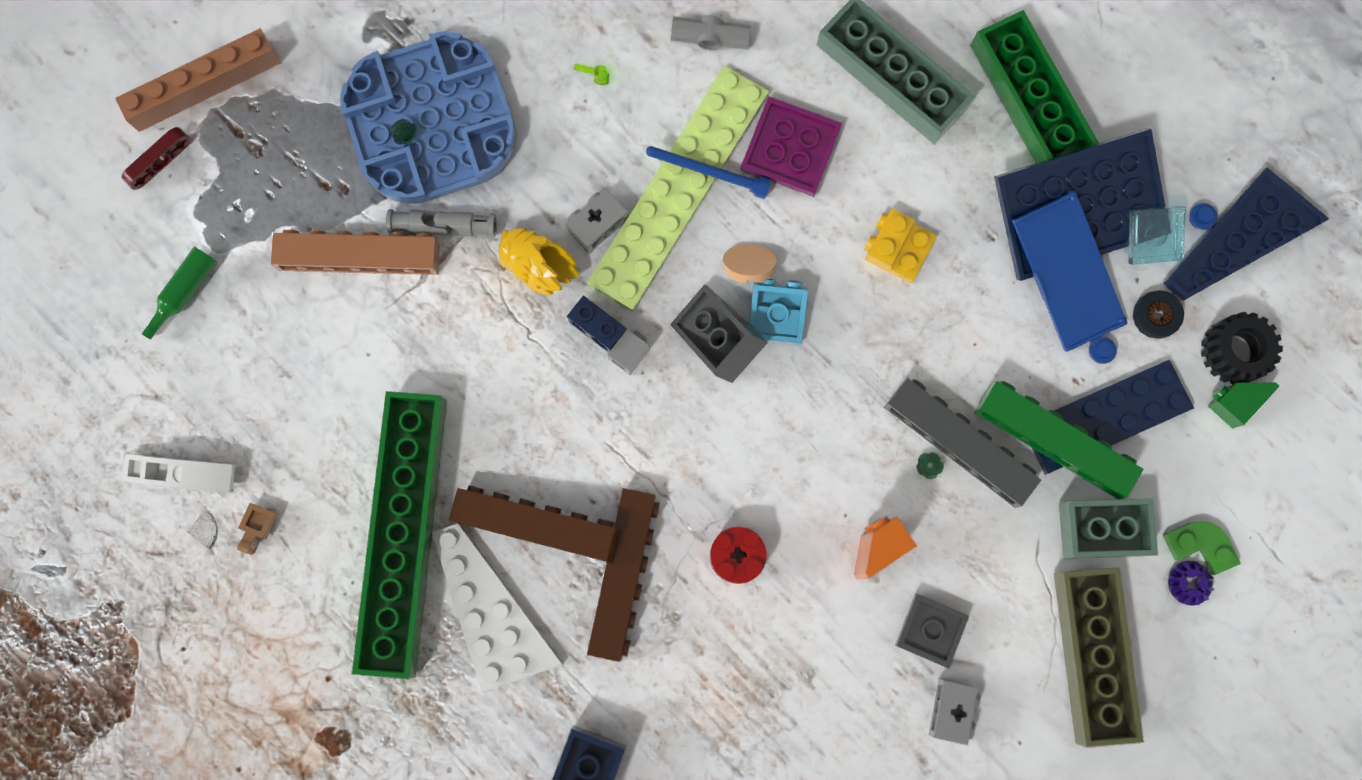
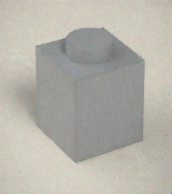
(629, 351)

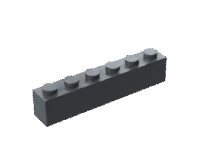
(963, 443)

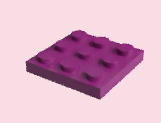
(791, 146)

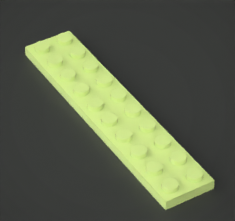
(677, 191)

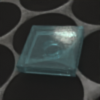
(1156, 235)

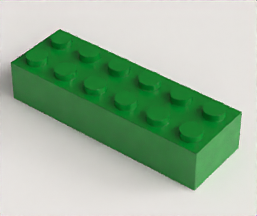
(1031, 88)

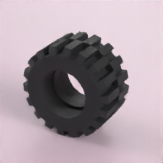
(1259, 337)

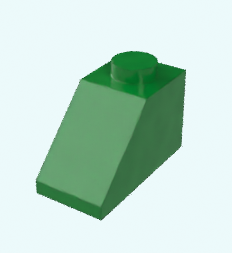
(1241, 401)

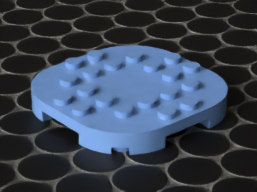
(458, 113)

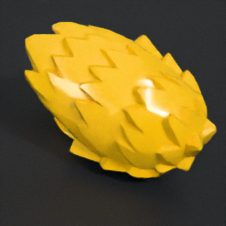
(536, 260)

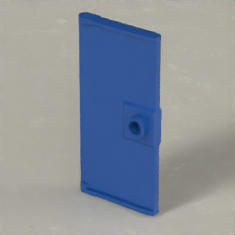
(1069, 271)

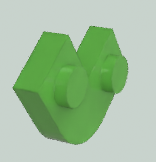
(1207, 539)

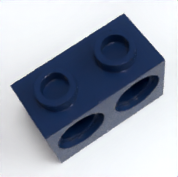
(595, 324)

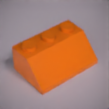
(881, 546)

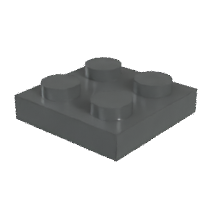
(932, 630)

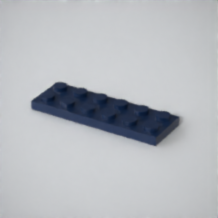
(1126, 408)

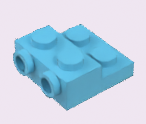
(779, 310)

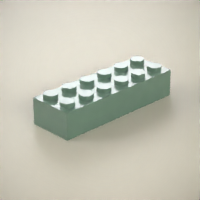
(894, 69)

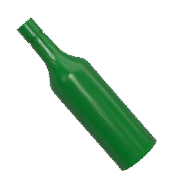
(180, 288)

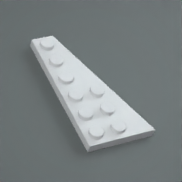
(494, 625)

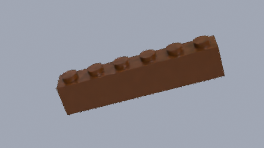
(535, 525)
(621, 578)

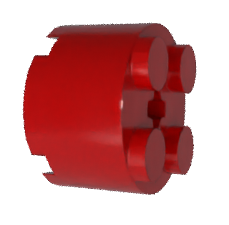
(748, 543)

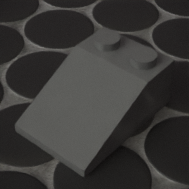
(718, 334)

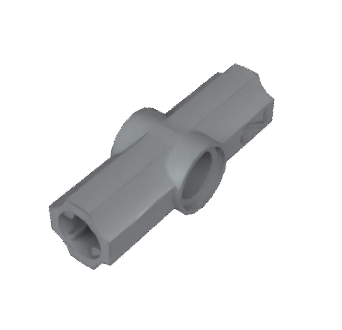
(710, 32)

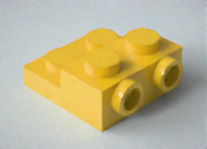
(899, 245)

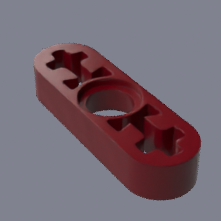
(156, 158)

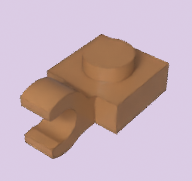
(256, 523)

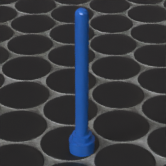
(757, 186)

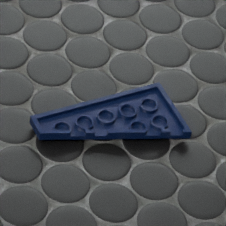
(1253, 226)

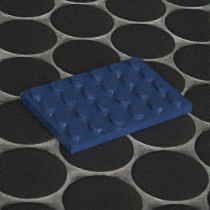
(1108, 182)

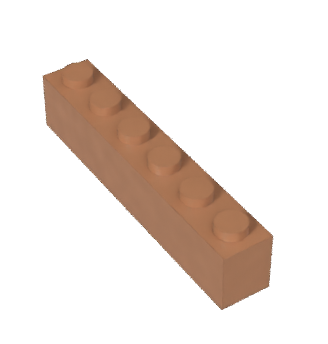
(198, 80)
(355, 253)

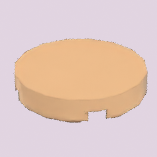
(749, 263)

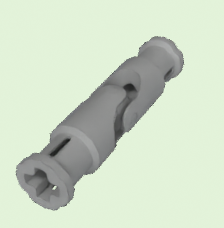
(445, 223)

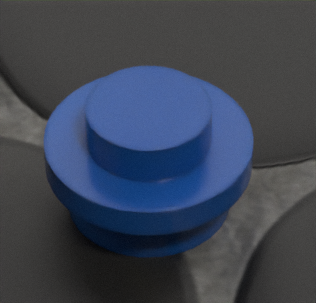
(1203, 216)
(1102, 350)

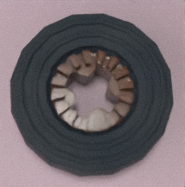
(1161, 301)

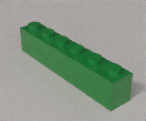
(1059, 440)

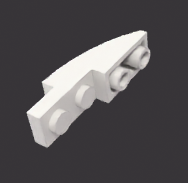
(178, 473)

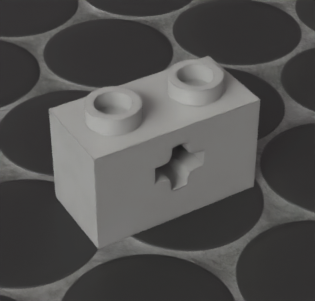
(593, 233)
(950, 727)

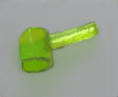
(600, 73)

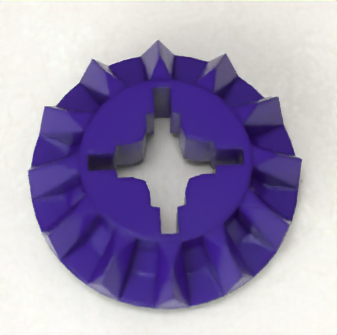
(1178, 583)

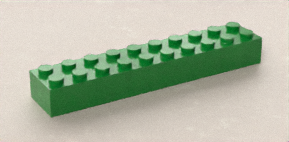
(399, 536)

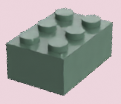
(1108, 528)

